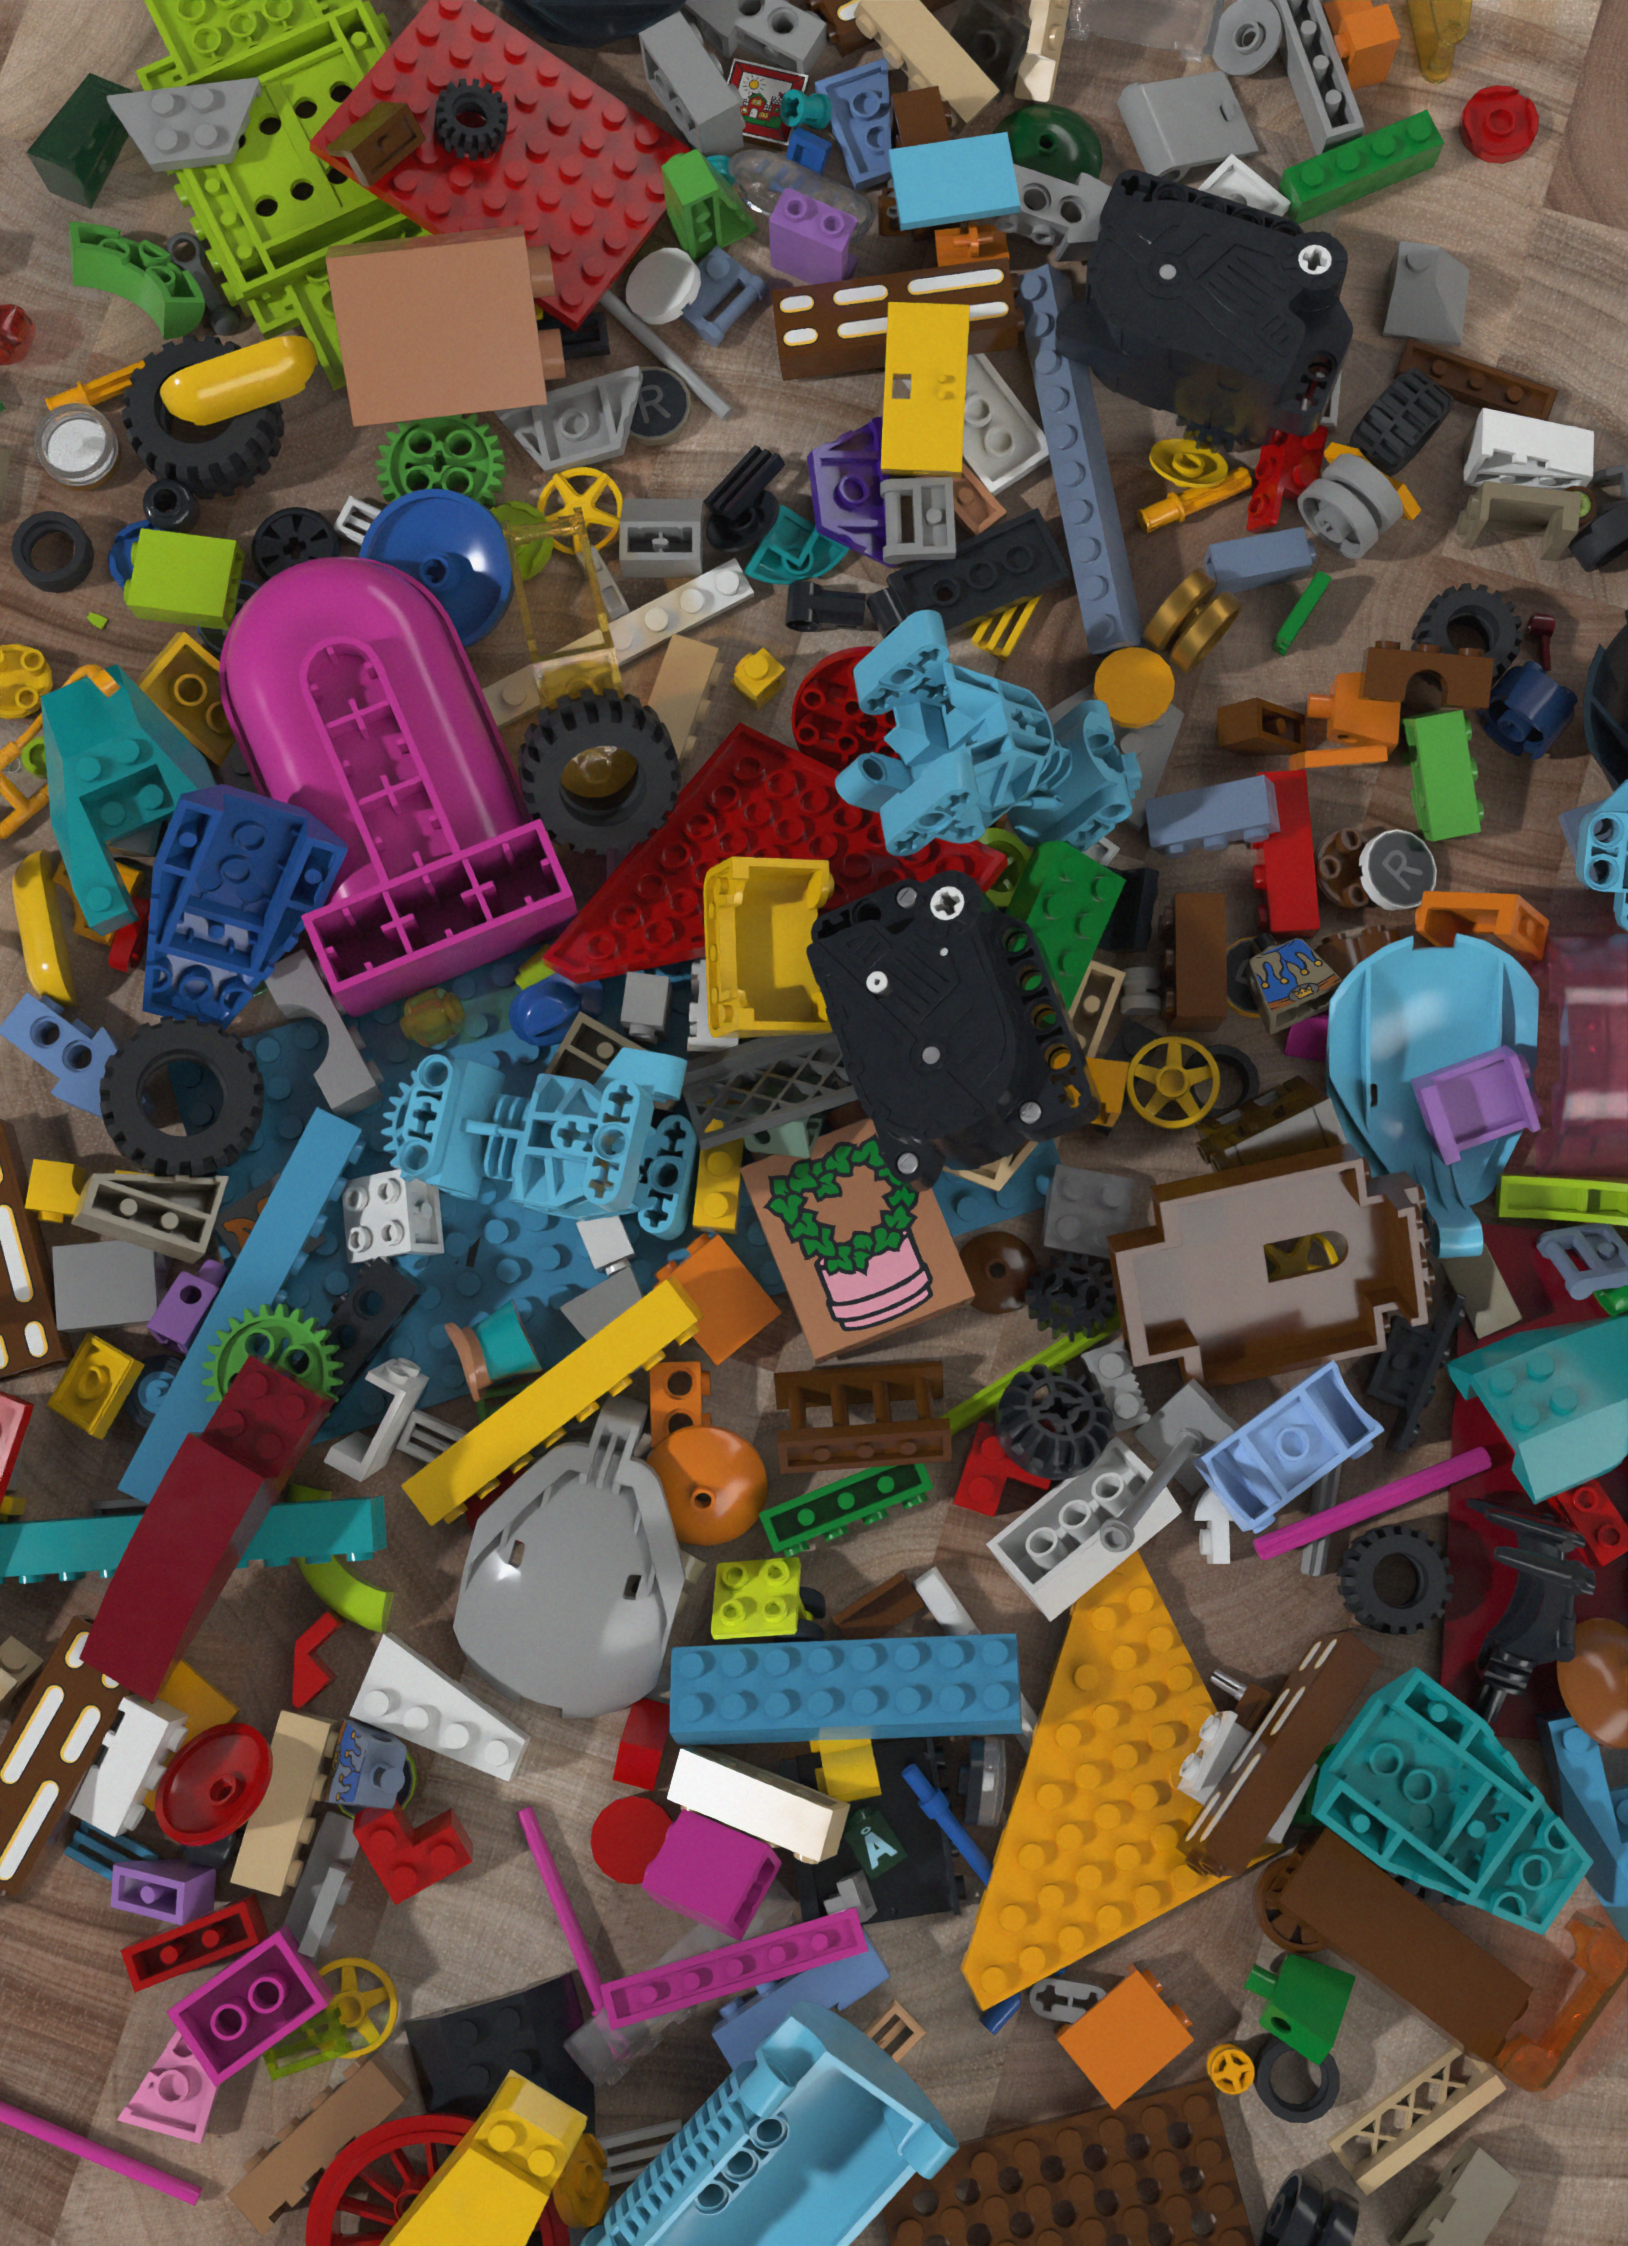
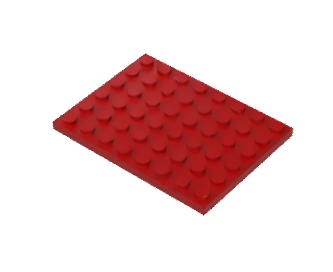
(571, 164)

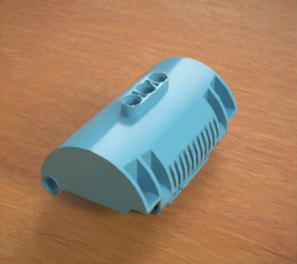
(815, 2174)

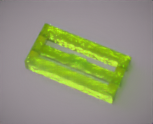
(336, 2032)

